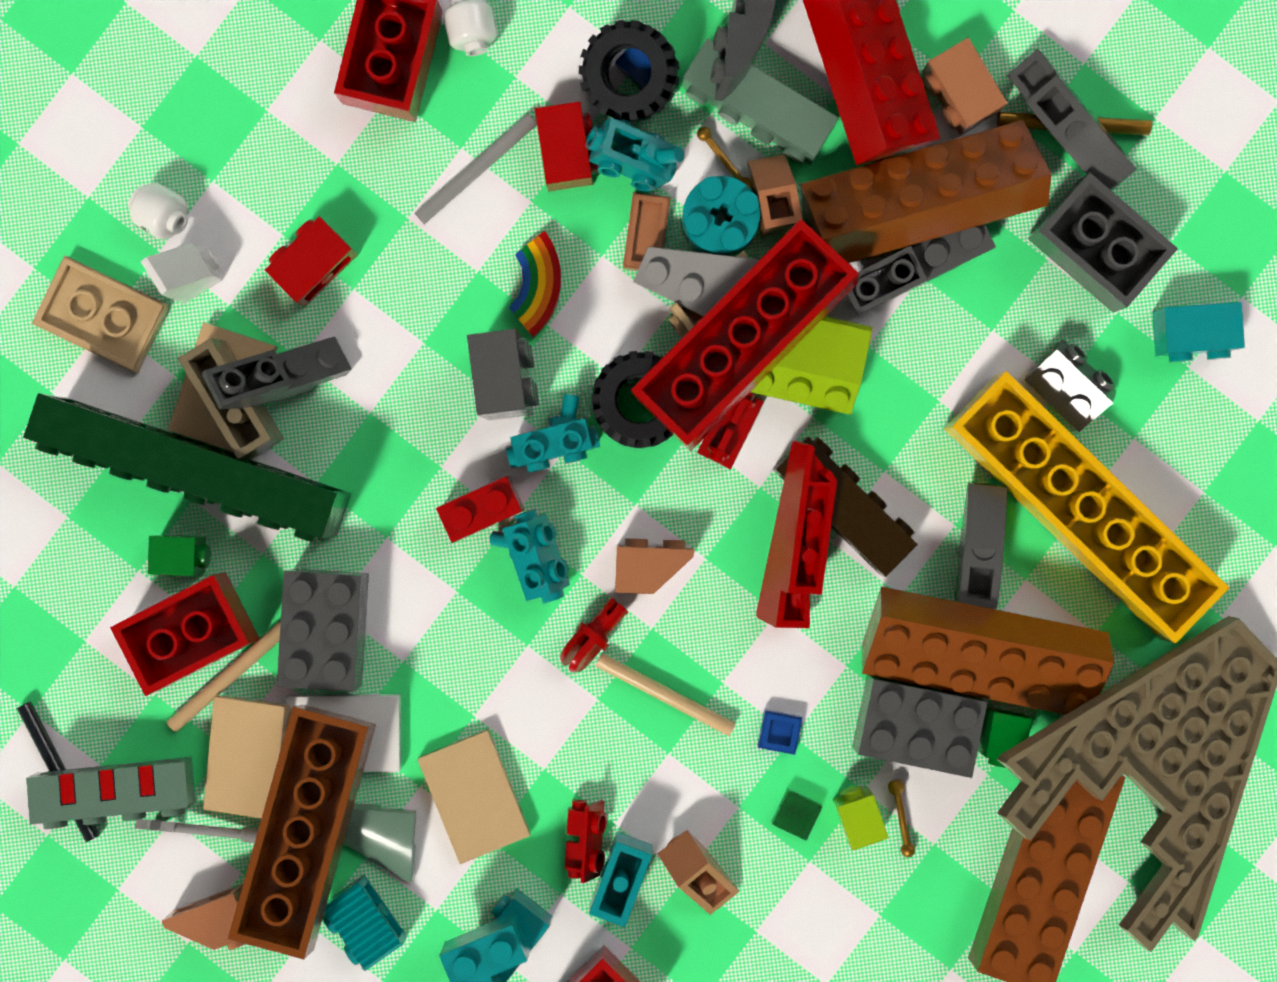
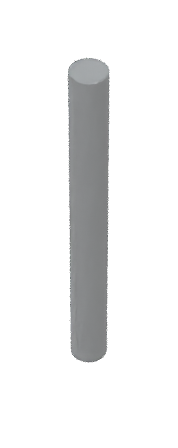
(475, 168)

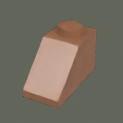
(697, 872)
(207, 919)

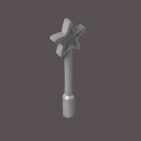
(246, 834)

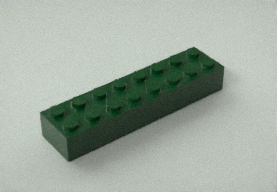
(186, 465)

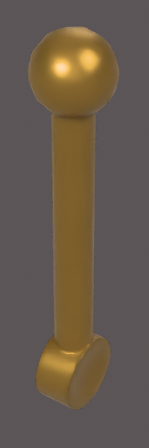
(704, 134)
(897, 787)

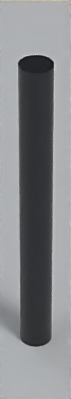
(49, 755)

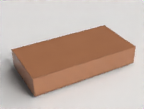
(646, 227)

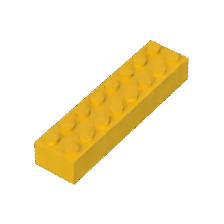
(1086, 507)

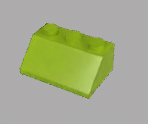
(822, 367)

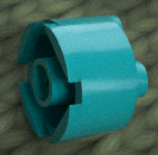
(718, 195)

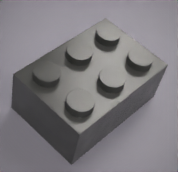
(1102, 243)
(501, 374)
(322, 629)
(919, 726)

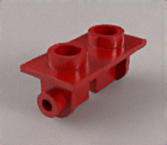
(728, 437)
(586, 857)

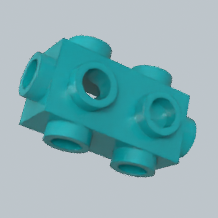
(634, 154)
(563, 438)
(534, 555)

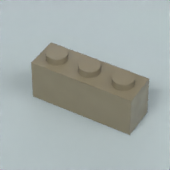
(245, 429)

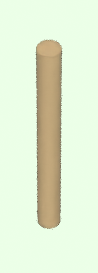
(225, 679)
(665, 694)

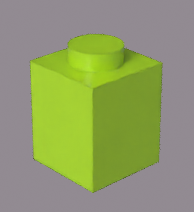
(860, 817)

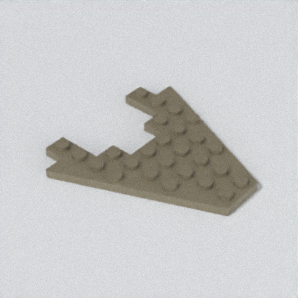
(1185, 740)

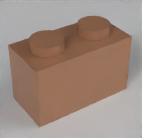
(963, 87)

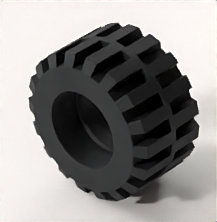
(597, 63)
(605, 402)

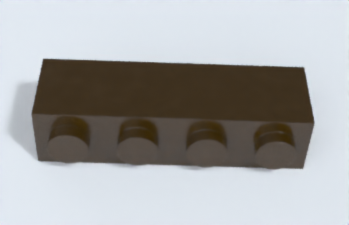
(861, 516)

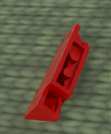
(798, 541)

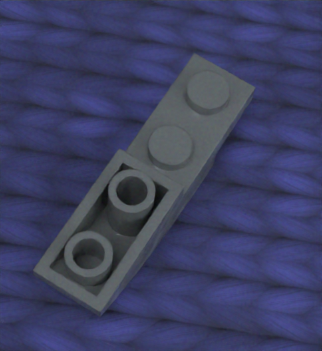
(739, 43)
(1071, 121)
(917, 266)
(275, 376)
(981, 545)

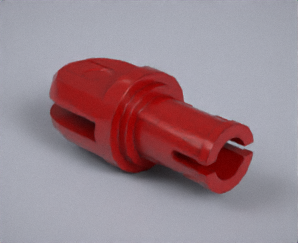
(592, 636)

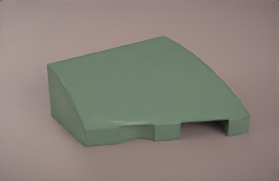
(384, 837)

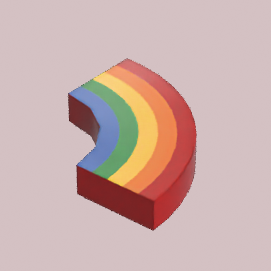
(540, 284)

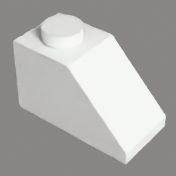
(183, 271)

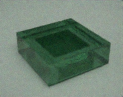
(796, 814)

